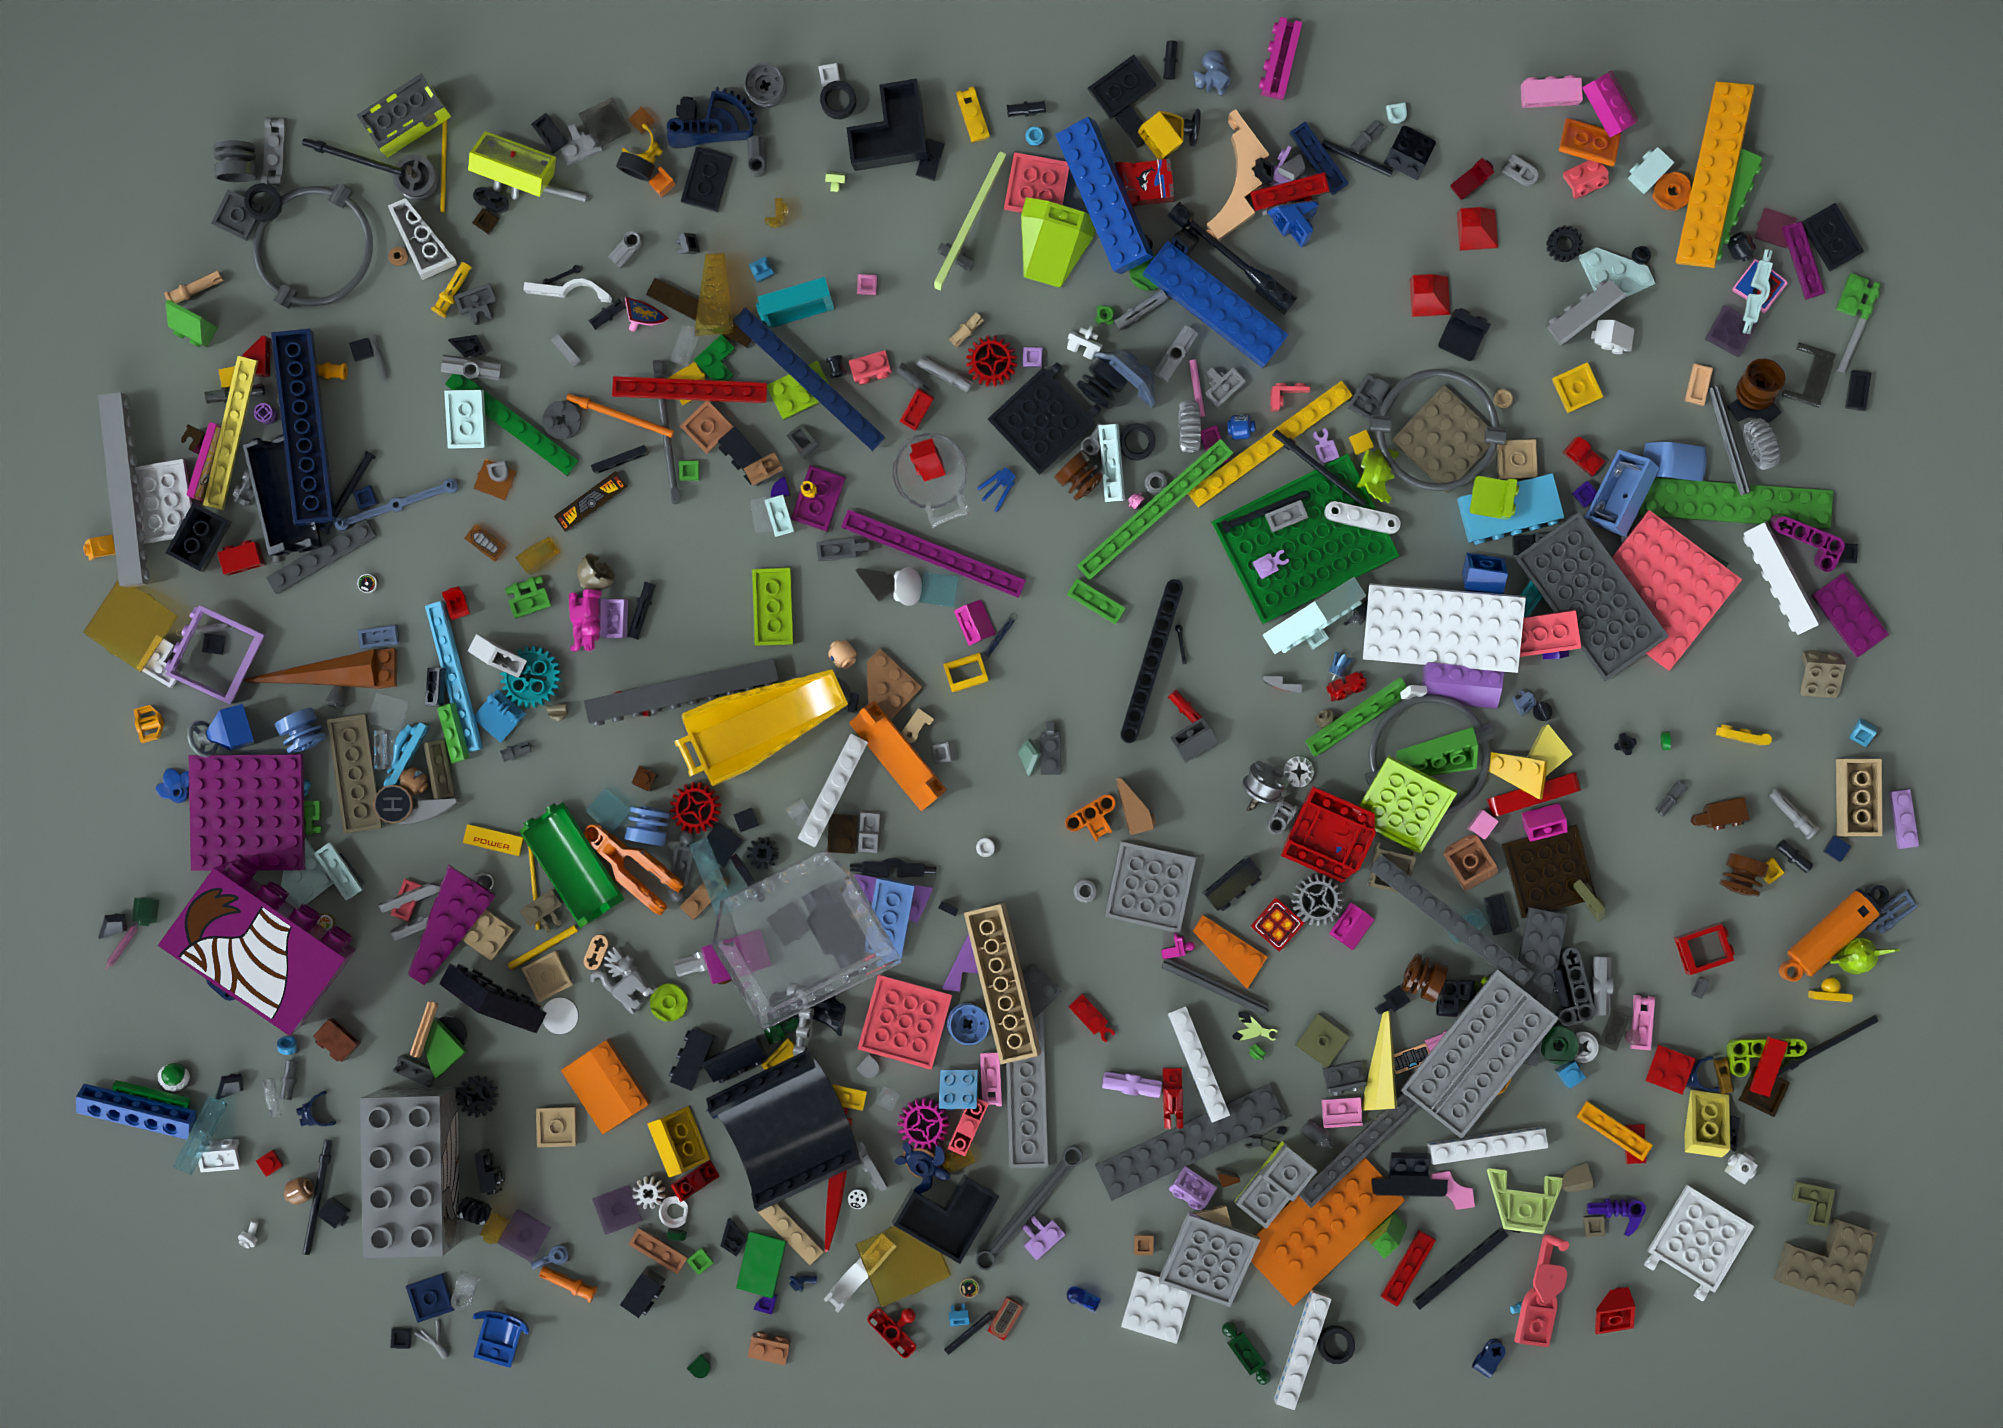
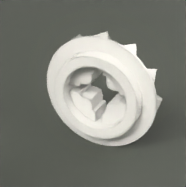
(1292, 764)
(1591, 1045)

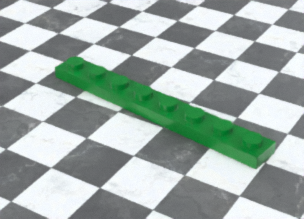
(518, 427)

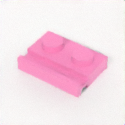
(1342, 1112)

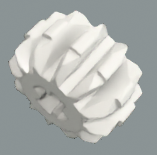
(649, 1199)

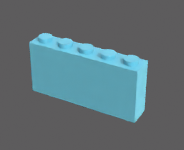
(1535, 505)

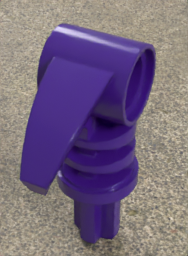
(1622, 1208)

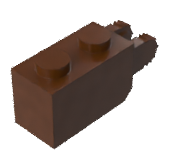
(1721, 813)

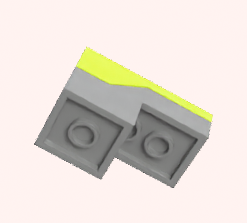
(1275, 1184)

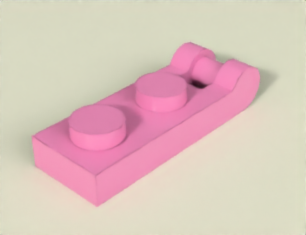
(1643, 1021)
(991, 1077)

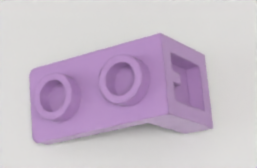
(1279, 179)

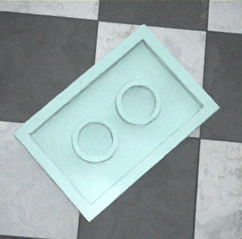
(465, 418)

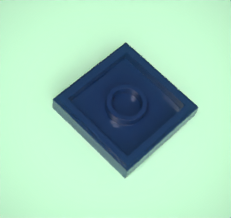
(430, 1297)

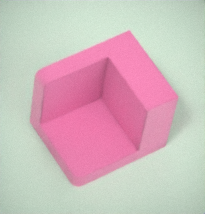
(1482, 824)

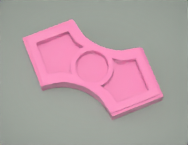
(1460, 1196)

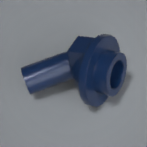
(797, 1283)

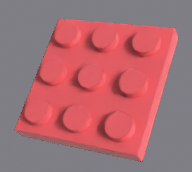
(1035, 179)

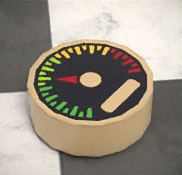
(969, 1287)

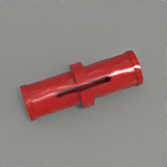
(1184, 706)

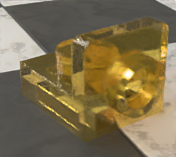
(956, 1161)

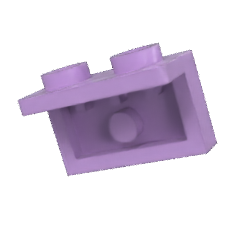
(613, 618)

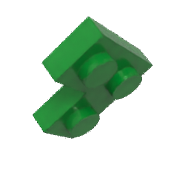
(711, 359)

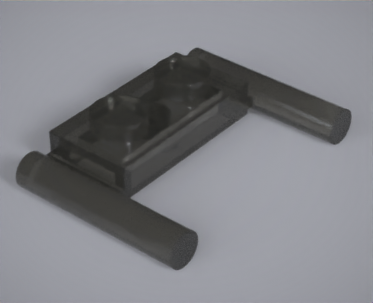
(1817, 377)

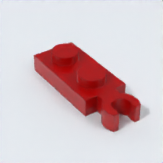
(1090, 1016)

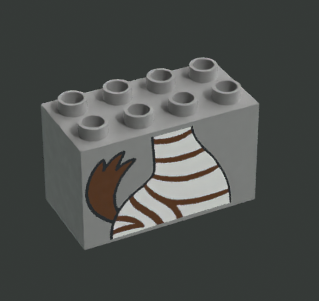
(410, 1172)

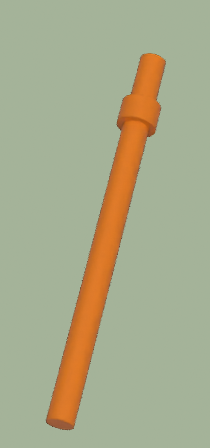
(586, 403)

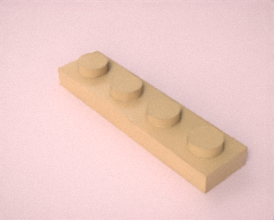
(792, 1233)

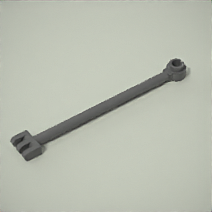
(659, 368)

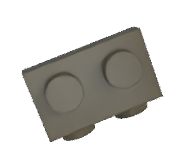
(1822, 674)

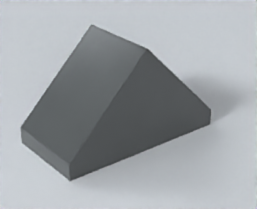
(802, 441)

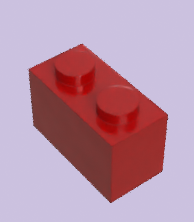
(927, 460)
(240, 558)

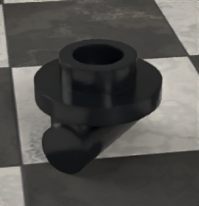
(1542, 711)

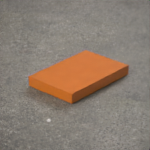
(1589, 142)

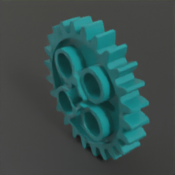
(529, 694)

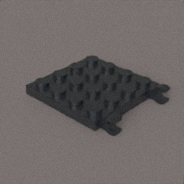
(1042, 420)

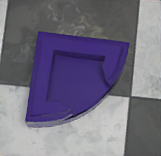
(780, 487)
(1556, 655)
(765, 1304)

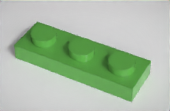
(1095, 601)
(453, 733)

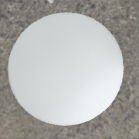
(560, 1015)

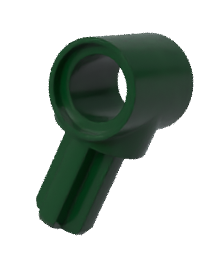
(779, 1030)

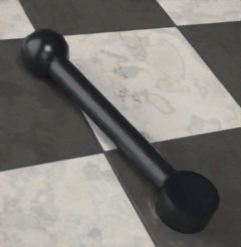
(576, 269)
(1178, 628)

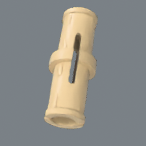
(966, 330)

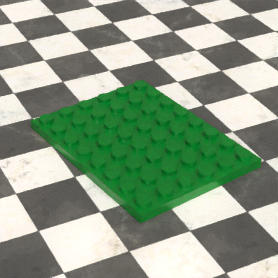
(1318, 550)

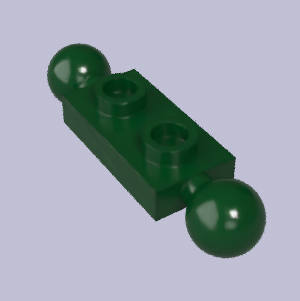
(1246, 1353)

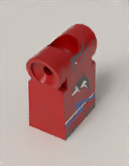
(1147, 181)

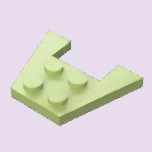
(1524, 1209)

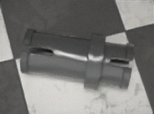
(515, 751)

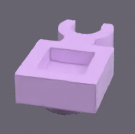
(1326, 449)
(1267, 565)

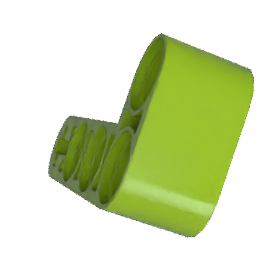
(1747, 1051)

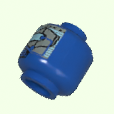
(1241, 427)

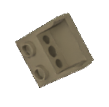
(1402, 861)

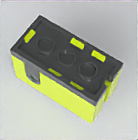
(404, 115)

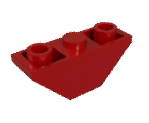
(694, 1180)

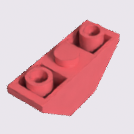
(967, 1128)

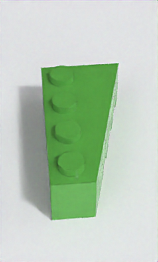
(1444, 754)

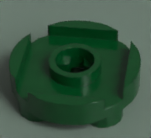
(1567, 1053)

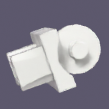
(1076, 339)

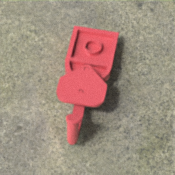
(1540, 1302)

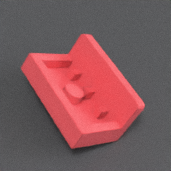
(1586, 178)

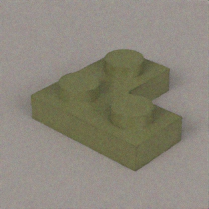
(1593, 904)
(1820, 1202)

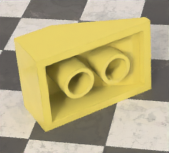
(1707, 1124)

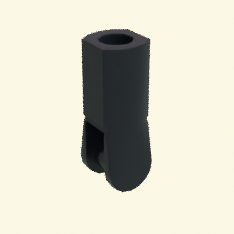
(1734, 1130)

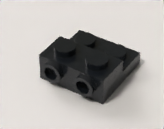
(490, 1177)

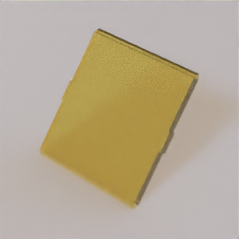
(130, 625)
(900, 1264)

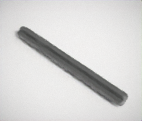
(1729, 440)
(1215, 986)

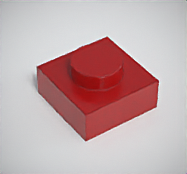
(269, 1163)

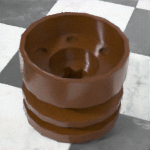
(1760, 384)
(1079, 475)
(1744, 875)
(1419, 976)

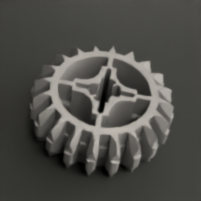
(1189, 426)
(1761, 443)
(1312, 907)

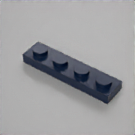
(1318, 157)

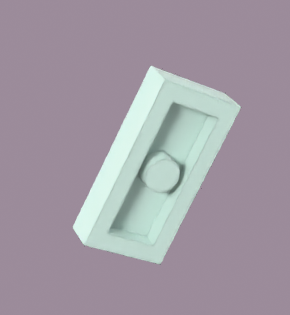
(779, 515)

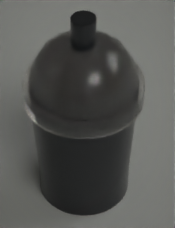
(1357, 615)

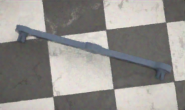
(343, 523)

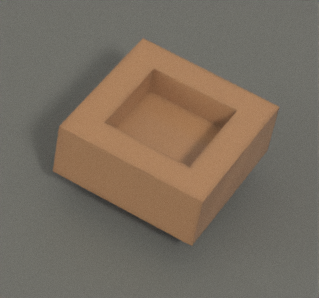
(1143, 1244)

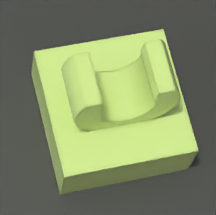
(835, 179)

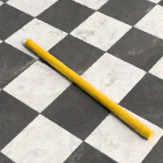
(443, 166)
(533, 881)

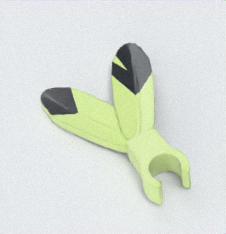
(1253, 1029)

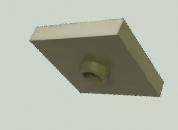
(1322, 1040)

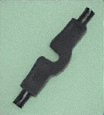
(903, 869)

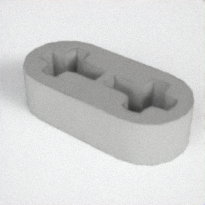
(565, 350)

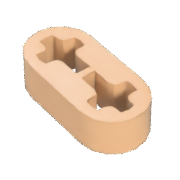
(600, 954)

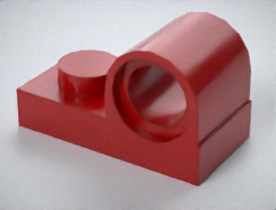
(1581, 454)

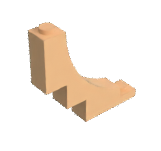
(1237, 209)

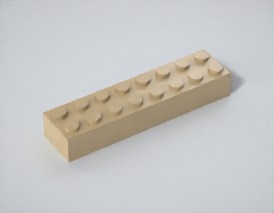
(1002, 983)

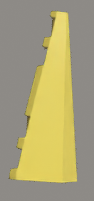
(1380, 1087)

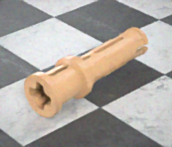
(185, 292)

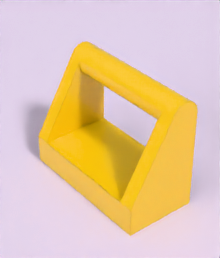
(969, 682)

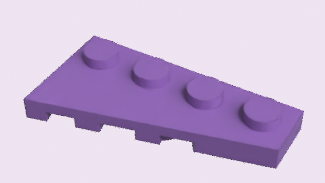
(920, 896)

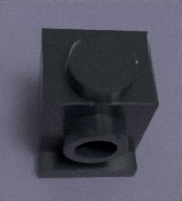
(687, 109)

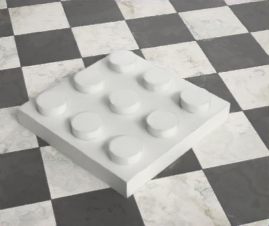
(1155, 1308)

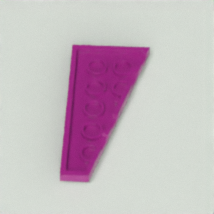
(451, 917)

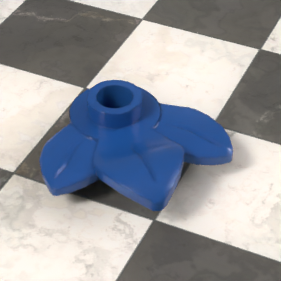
(172, 784)

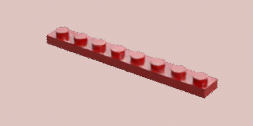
(689, 389)

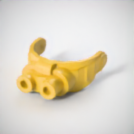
(653, 150)

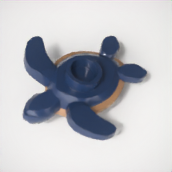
(924, 1165)

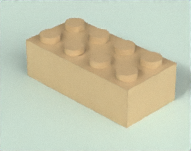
(1859, 797)

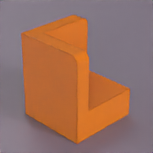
(662, 182)

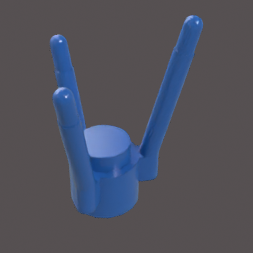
(1004, 478)

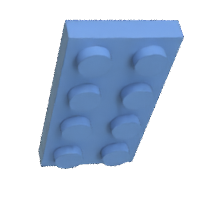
(892, 906)

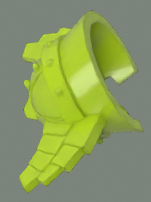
(1376, 474)
(1860, 956)

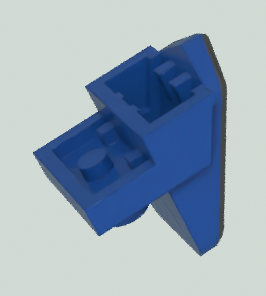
(1294, 219)

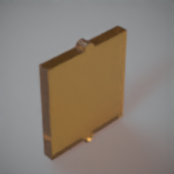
(489, 486)

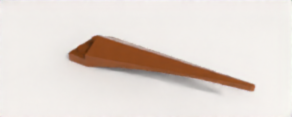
(364, 669)

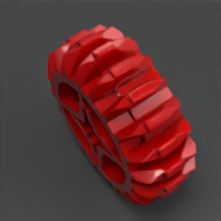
(983, 361)
(702, 823)

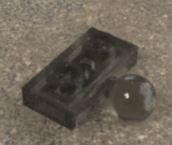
(1615, 1030)

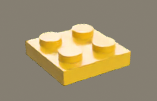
(1577, 387)

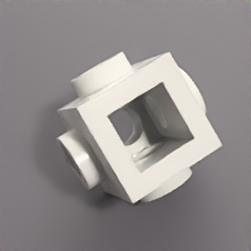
(1741, 1167)

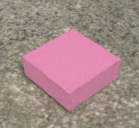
(867, 284)

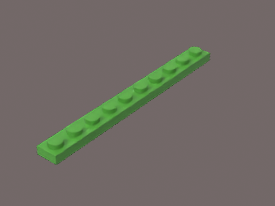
(1155, 509)

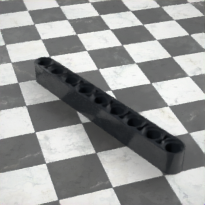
(1163, 635)

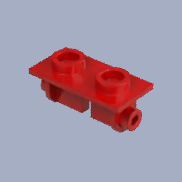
(1354, 684)

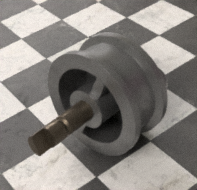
(419, 178)
(1264, 784)

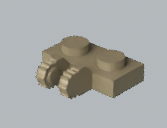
(540, 908)

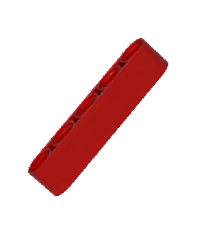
(1520, 799)

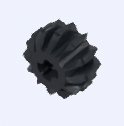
(756, 852)
(474, 1210)

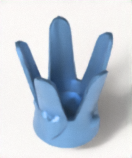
(1339, 666)

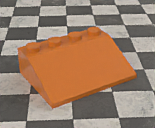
(605, 1086)

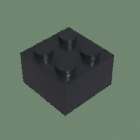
(640, 1296)

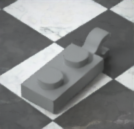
(869, 1165)

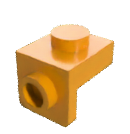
(99, 547)

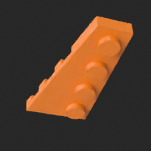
(1234, 953)

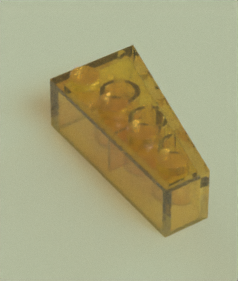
(714, 304)

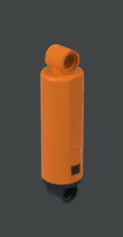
(1834, 932)

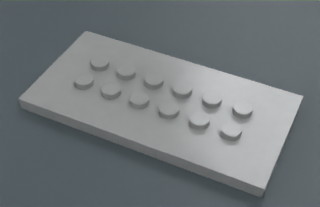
(1479, 1053)

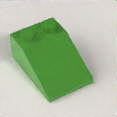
(189, 325)

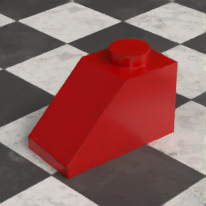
(260, 351)

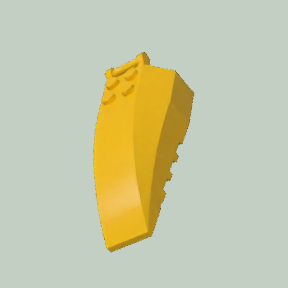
(754, 724)

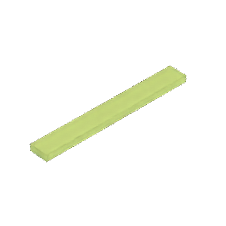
(969, 221)

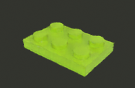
(791, 396)

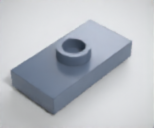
(378, 637)

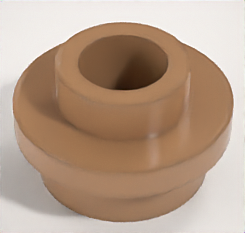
(402, 260)

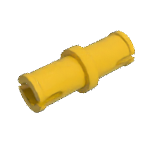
(806, 484)

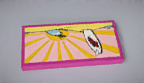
(202, 470)

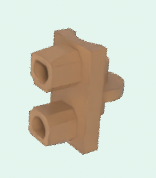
(763, 469)

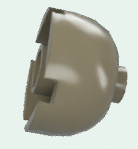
(594, 574)

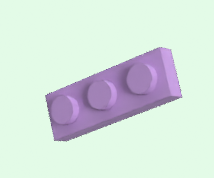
(1904, 819)

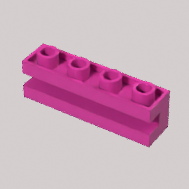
(1281, 58)

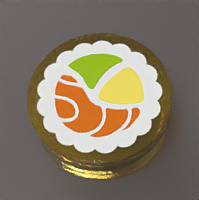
(327, 921)

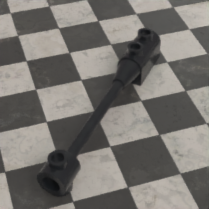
(1265, 284)

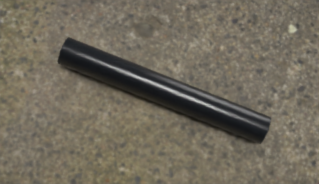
(968, 1333)

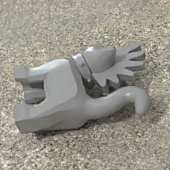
(631, 983)

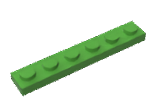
(1356, 717)

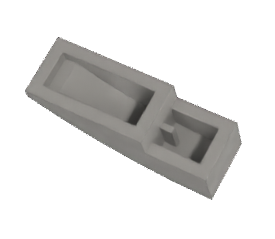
(429, 809)

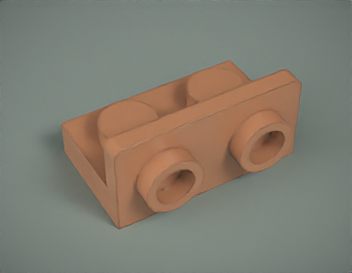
(769, 1348)

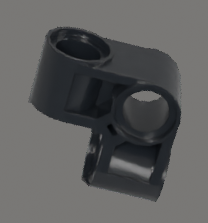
(1448, 1004)

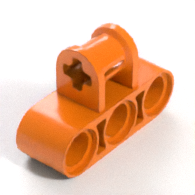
(1096, 822)

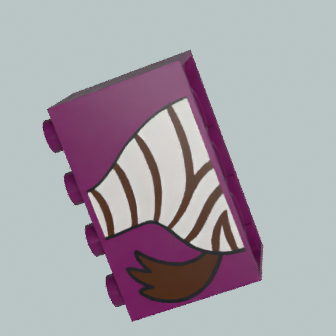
(258, 945)

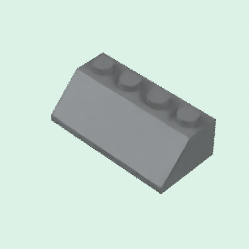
(1586, 311)

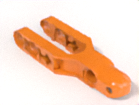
(615, 853)

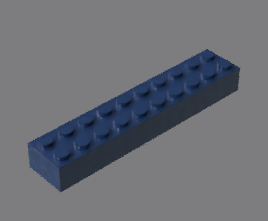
(303, 427)

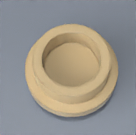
(1503, 398)

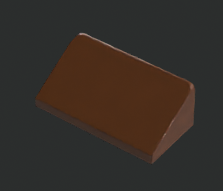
(1227, 1178)

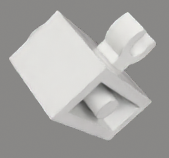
(1613, 336)

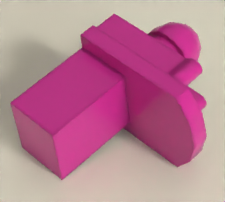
(1180, 948)

